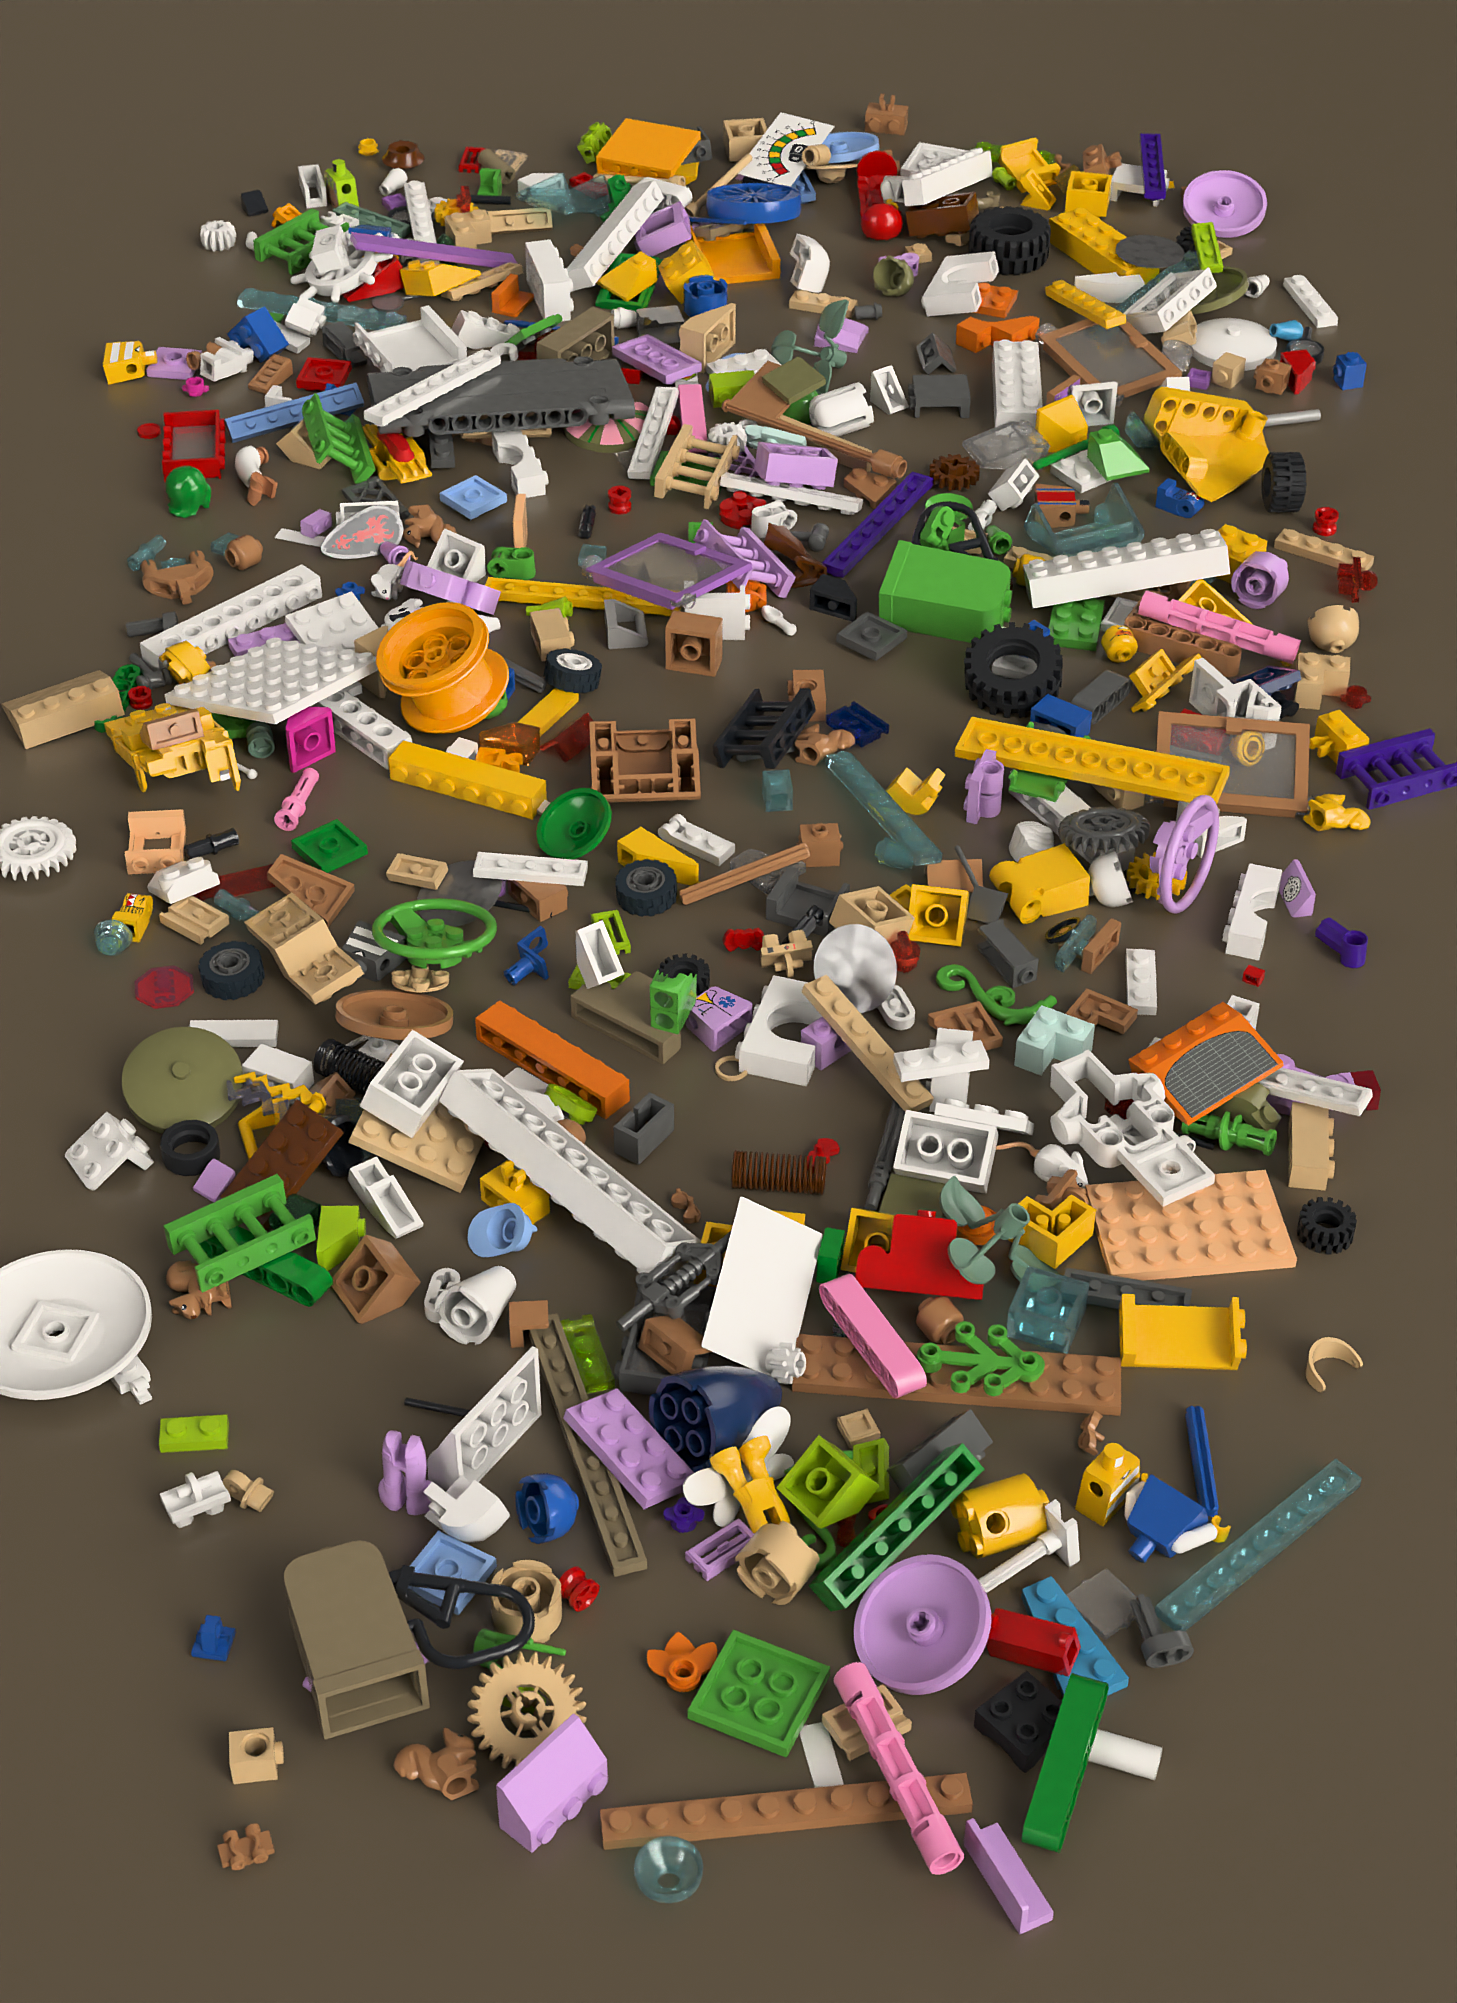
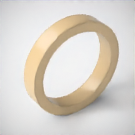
(726, 1077)

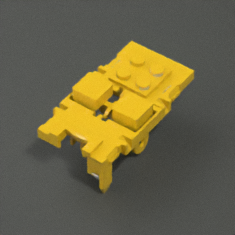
(211, 751)

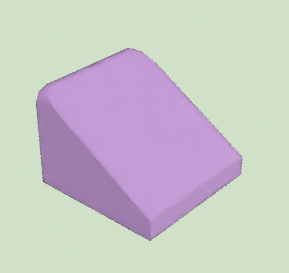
(214, 1180)

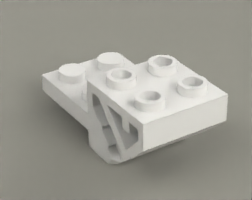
(1217, 696)

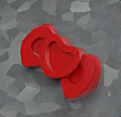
(743, 939)
(823, 1147)

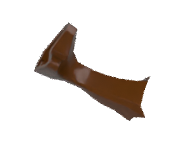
(809, 569)

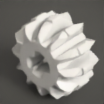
(217, 235)
(723, 433)

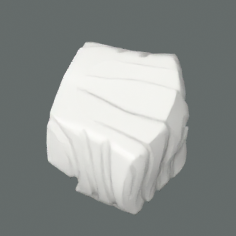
(1030, 838)

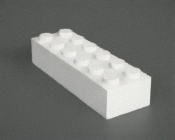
(1016, 381)

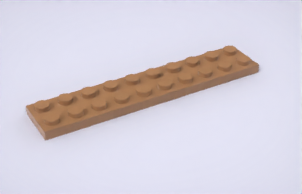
(1067, 1384)

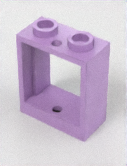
(663, 230)

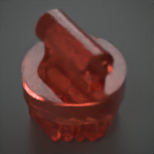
(906, 952)

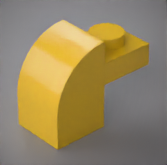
(914, 794)

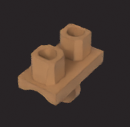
(1060, 1188)

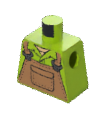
(340, 185)

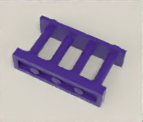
(1392, 752)

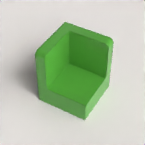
(490, 182)

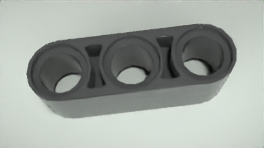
(1103, 694)

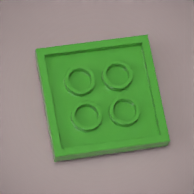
(759, 1693)

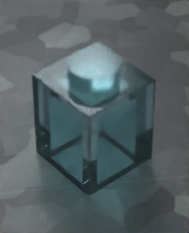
(777, 790)

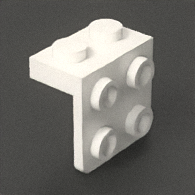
(105, 1149)

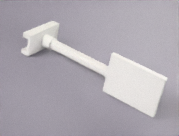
(1058, 1538)

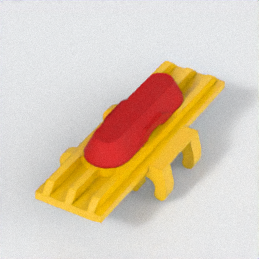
(403, 456)

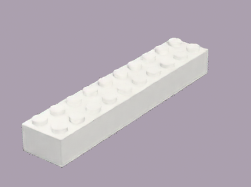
(565, 1169)

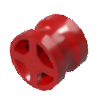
(619, 500)
(1325, 521)
(578, 1589)

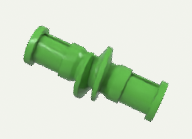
(1233, 1133)

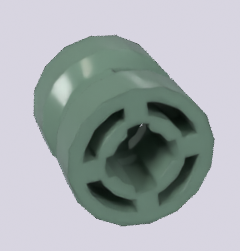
(260, 739)

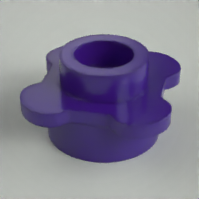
(683, 1516)

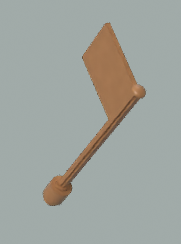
(764, 406)

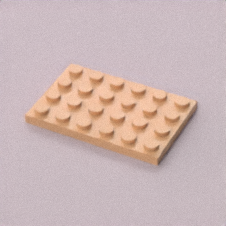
(1209, 1232)

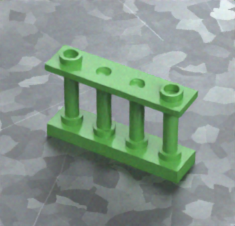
(289, 236)
(323, 426)
(229, 1213)

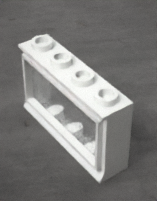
(1170, 300)

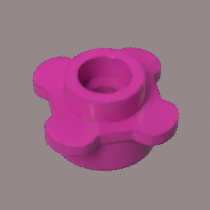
(195, 386)

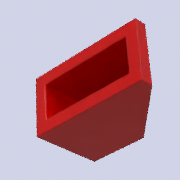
(1301, 368)

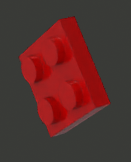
(320, 371)

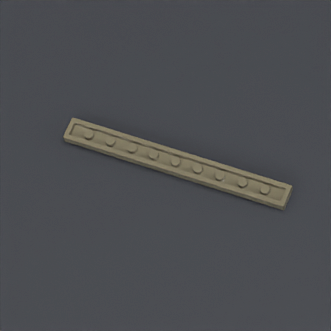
(598, 1483)

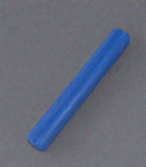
(1201, 1460)

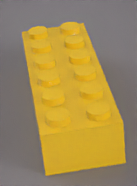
(1093, 244)

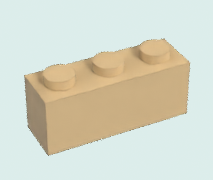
(1310, 1147)

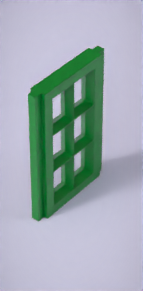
(604, 301)

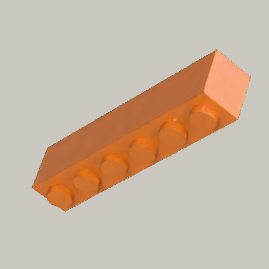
(552, 1058)

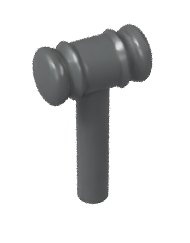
(816, 538)
(150, 679)

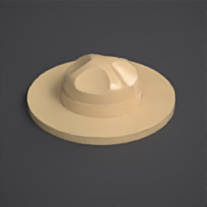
(832, 172)

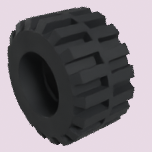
(1283, 482)

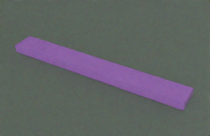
(429, 250)

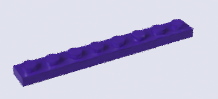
(877, 524)

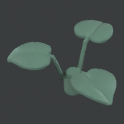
(830, 323)
(1009, 1224)

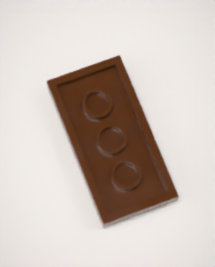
(290, 1151)

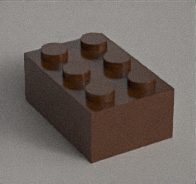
(943, 215)

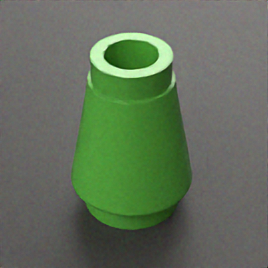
(999, 540)

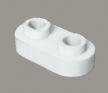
(898, 1010)

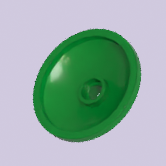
(574, 823)

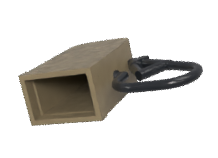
(358, 1639)

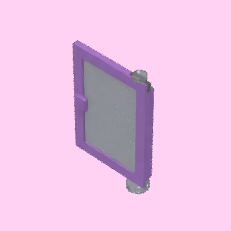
(665, 570)

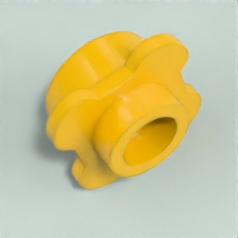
(368, 147)

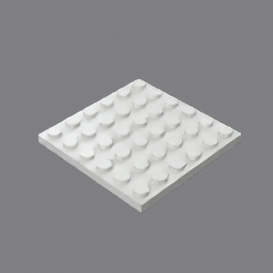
(273, 680)

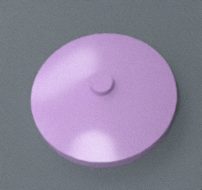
(1228, 200)
(922, 1624)

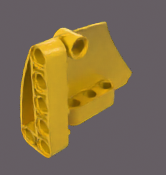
(1208, 439)

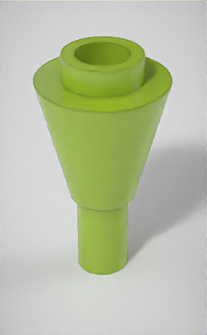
(565, 607)

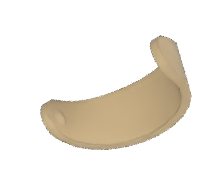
(1329, 1348)

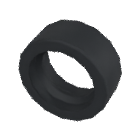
(186, 1132)

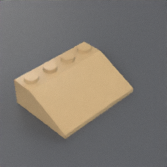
(64, 708)

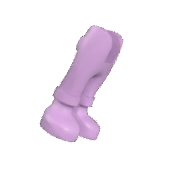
(396, 1487)

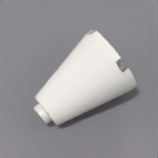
(475, 1304)

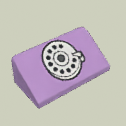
(1297, 890)

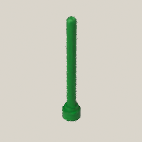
(1066, 452)

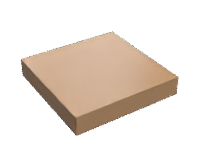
(520, 521)

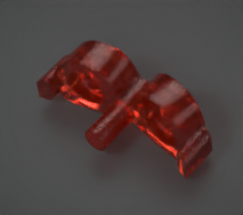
(846, 1533)

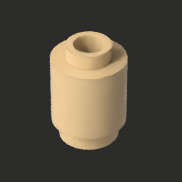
(816, 155)

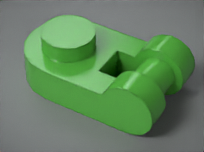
(942, 521)

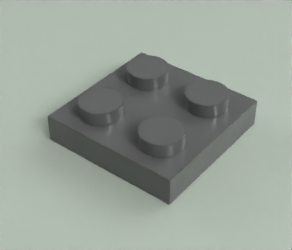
(871, 636)

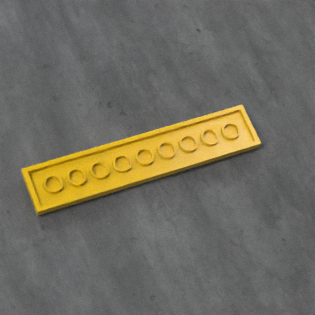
(1093, 761)

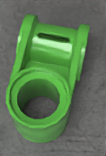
(515, 563)

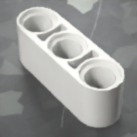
(671, 192)

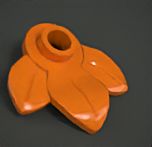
(682, 1660)

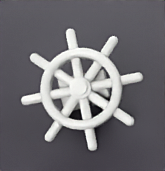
(337, 265)

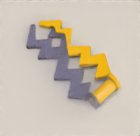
(265, 1095)

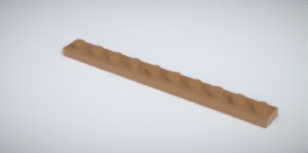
(773, 1812)

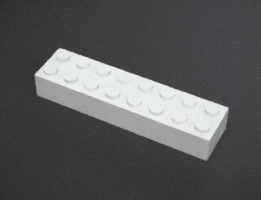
(1126, 568)

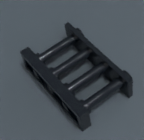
(774, 741)

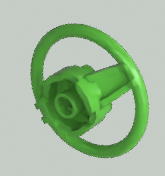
(432, 940)

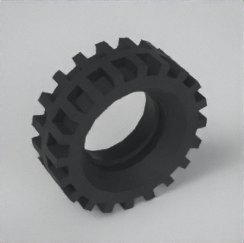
(1016, 694)

